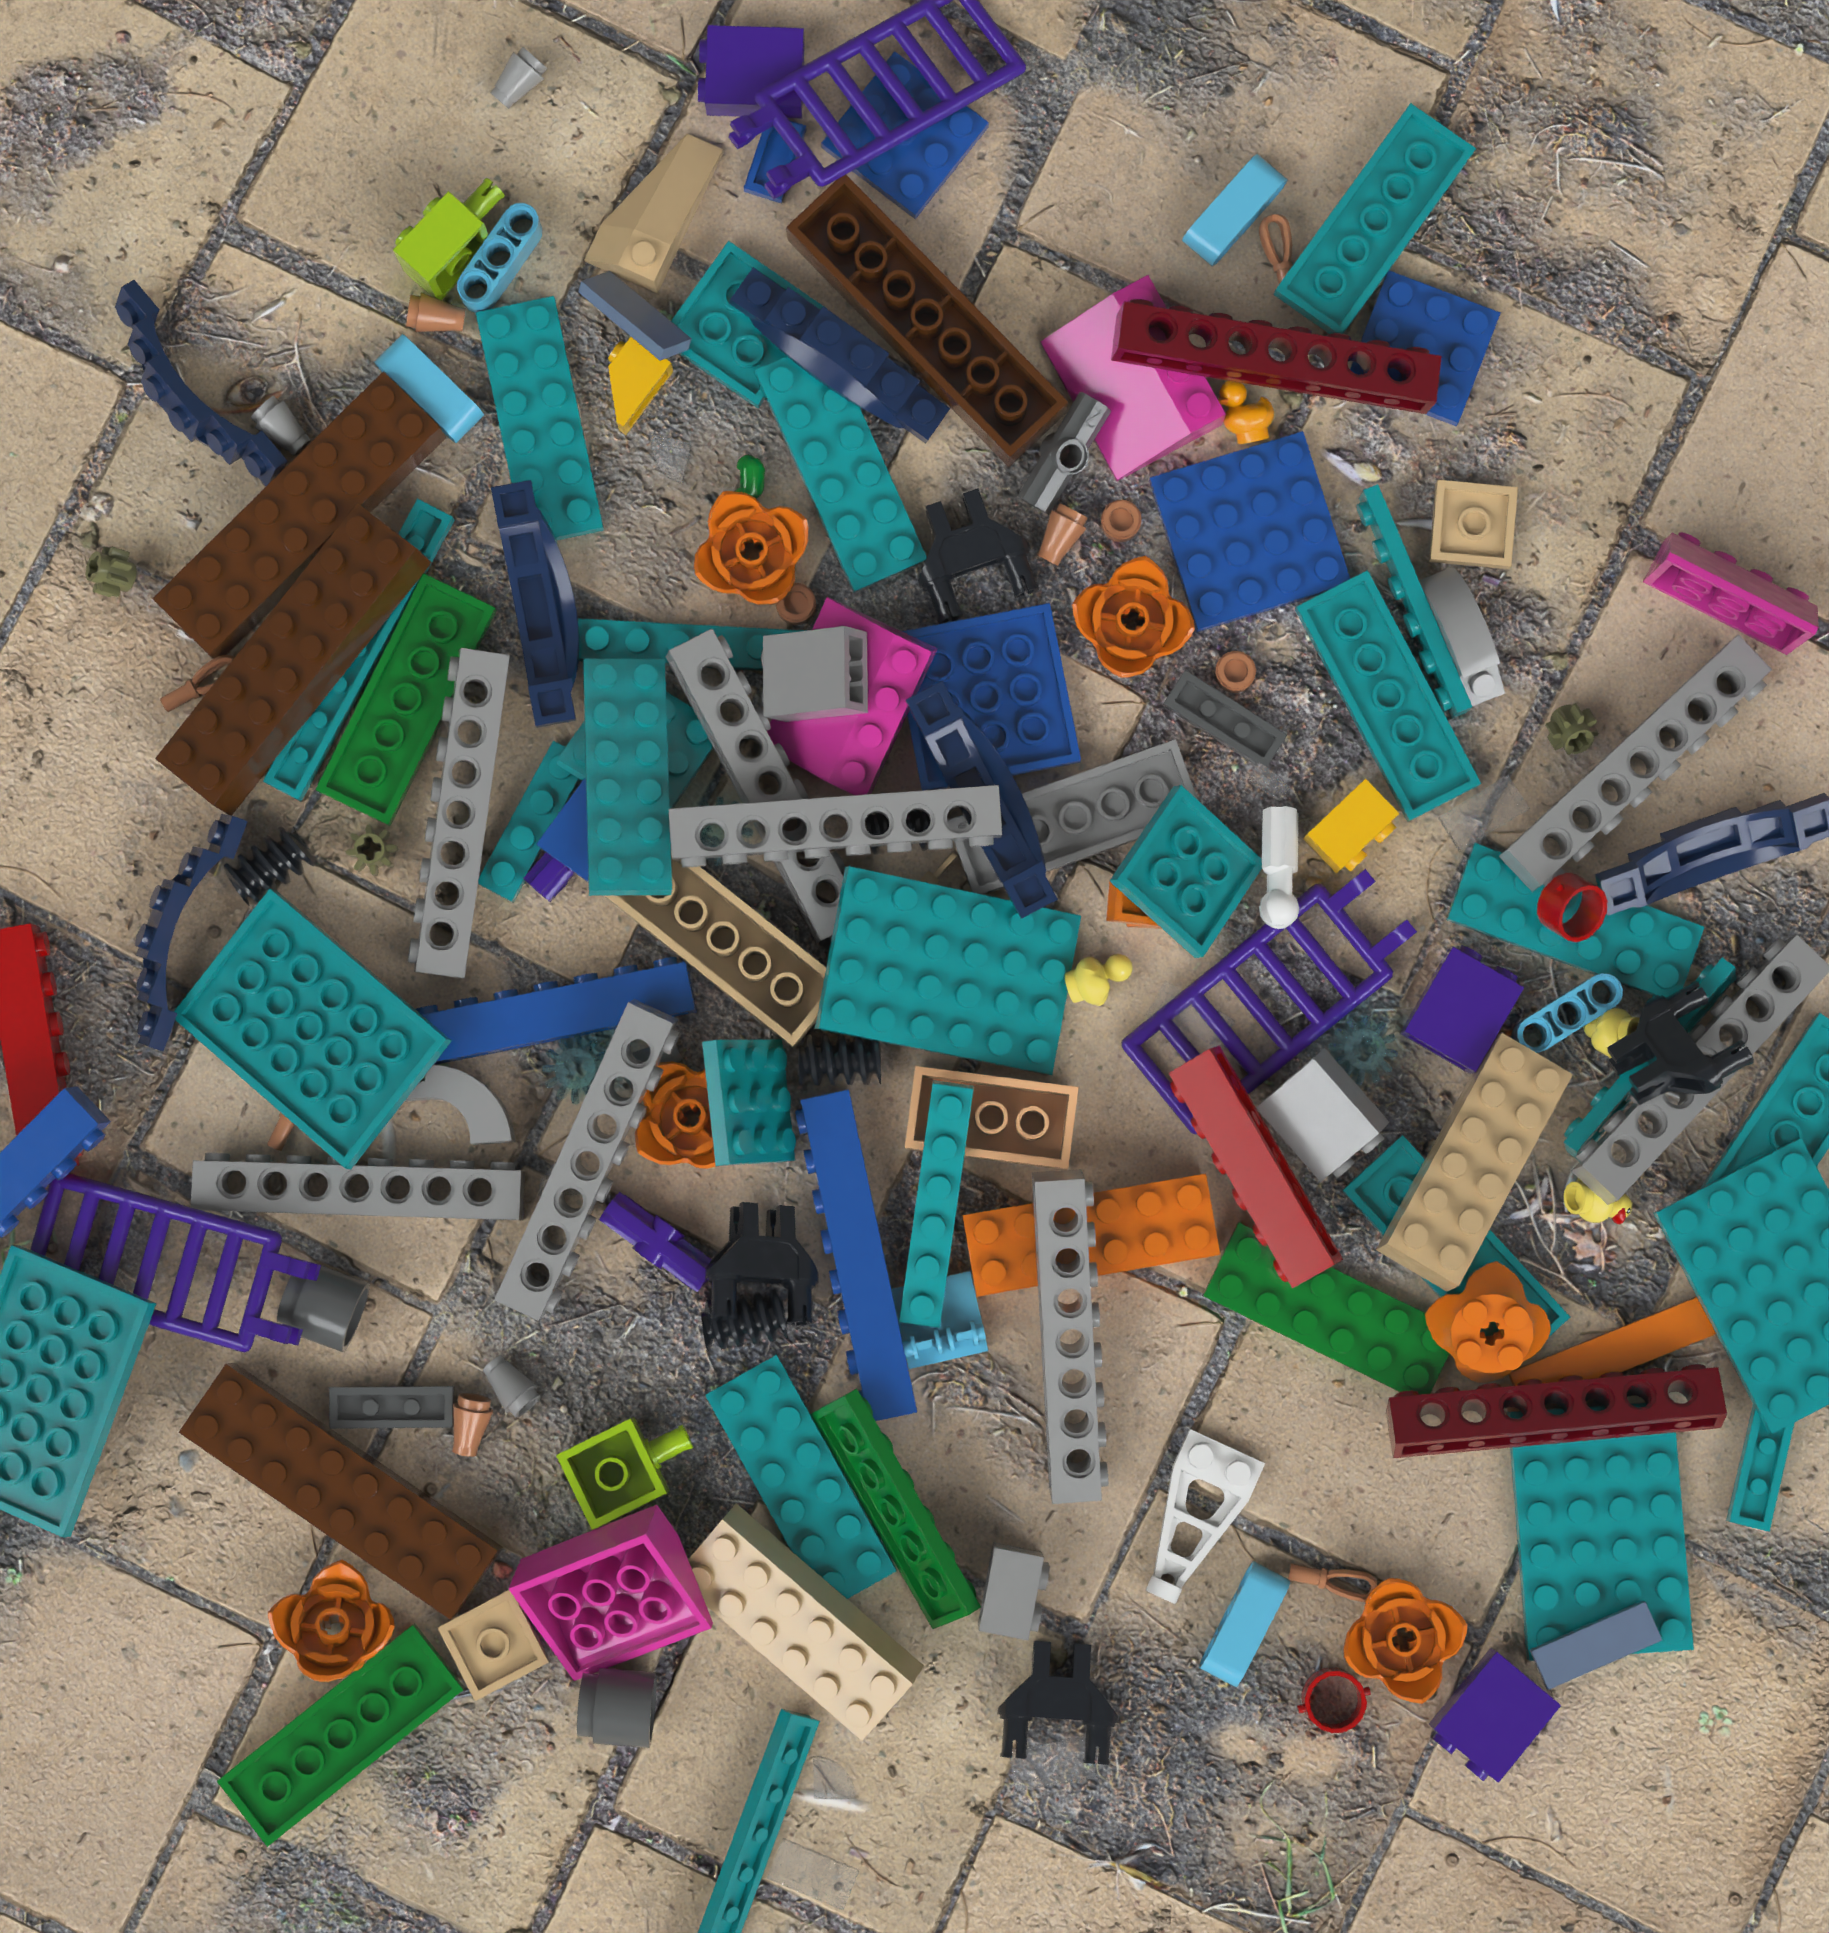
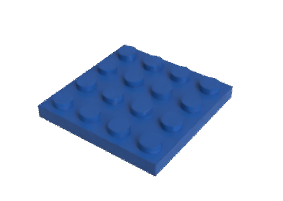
(1249, 531)
(1009, 682)

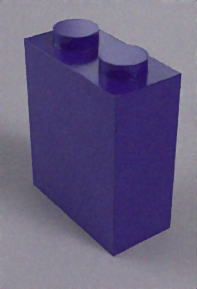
(745, 61)
(1462, 1009)
(1493, 1716)

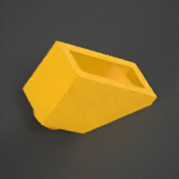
(635, 381)

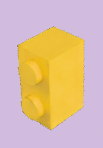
(1351, 827)

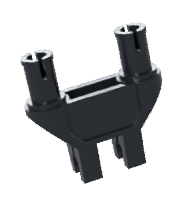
(970, 550)
(1672, 1055)
(762, 1259)
(1058, 1699)

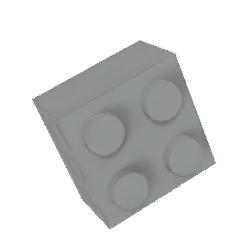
(1012, 1591)

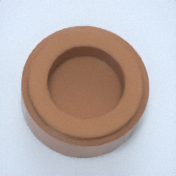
(1120, 520)
(798, 605)
(1235, 671)

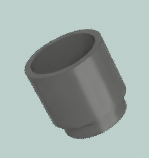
(325, 1308)
(617, 1707)

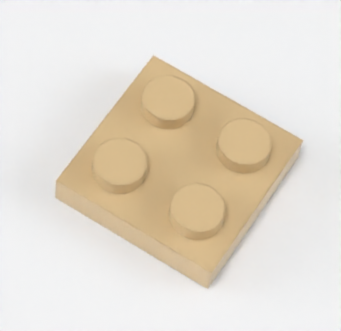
(1473, 524)
(493, 1644)

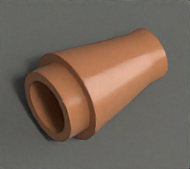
(433, 315)
(1061, 533)
(470, 1421)

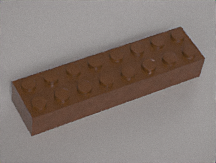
(926, 320)
(291, 519)
(293, 660)
(340, 1490)

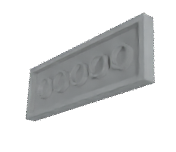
(1088, 811)

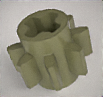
(111, 571)
(1572, 729)
(380, 857)

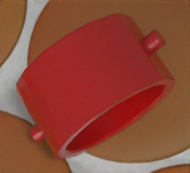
(1587, 917)
(1360, 1708)

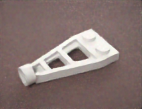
(1220, 1466)

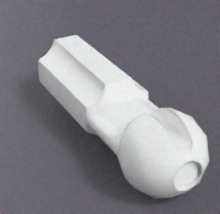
(1279, 861)

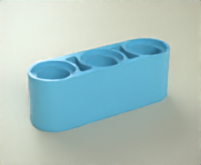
(1234, 210)
(500, 239)
(429, 388)
(1582, 1002)
(1244, 1624)

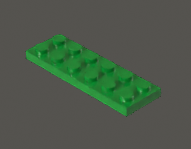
(404, 700)
(1329, 1316)
(896, 1509)
(340, 1735)

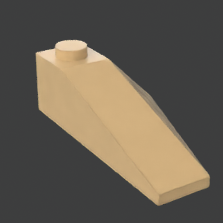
(650, 223)

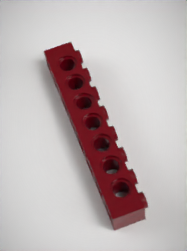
(1375, 387)
(1455, 1434)

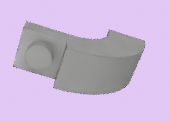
(1464, 634)
(479, 1105)

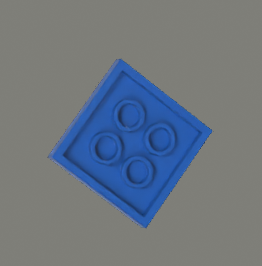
(922, 164)
(1445, 324)

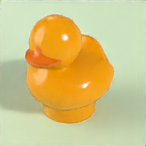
(1247, 420)

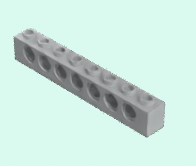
(713, 651)
(1736, 664)
(491, 672)
(689, 822)
(1802, 973)
(212, 1193)
(519, 1287)
(1069, 1480)

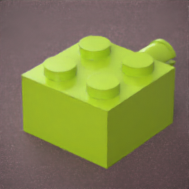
(446, 239)
(620, 1469)

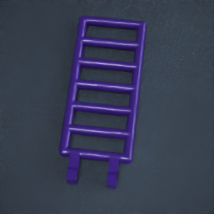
(807, 164)
(1257, 945)
(200, 1222)

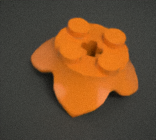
(742, 520)
(1136, 588)
(662, 1133)
(1489, 1296)
(335, 1596)
(1417, 1669)

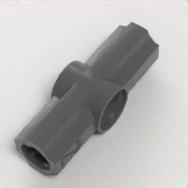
(1078, 432)

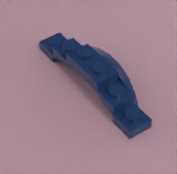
(838, 356)
(182, 406)
(541, 602)
(972, 761)
(1713, 849)
(156, 935)

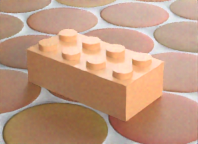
(1007, 1120)

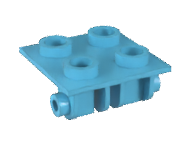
(960, 1327)

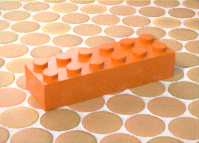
(1132, 1229)

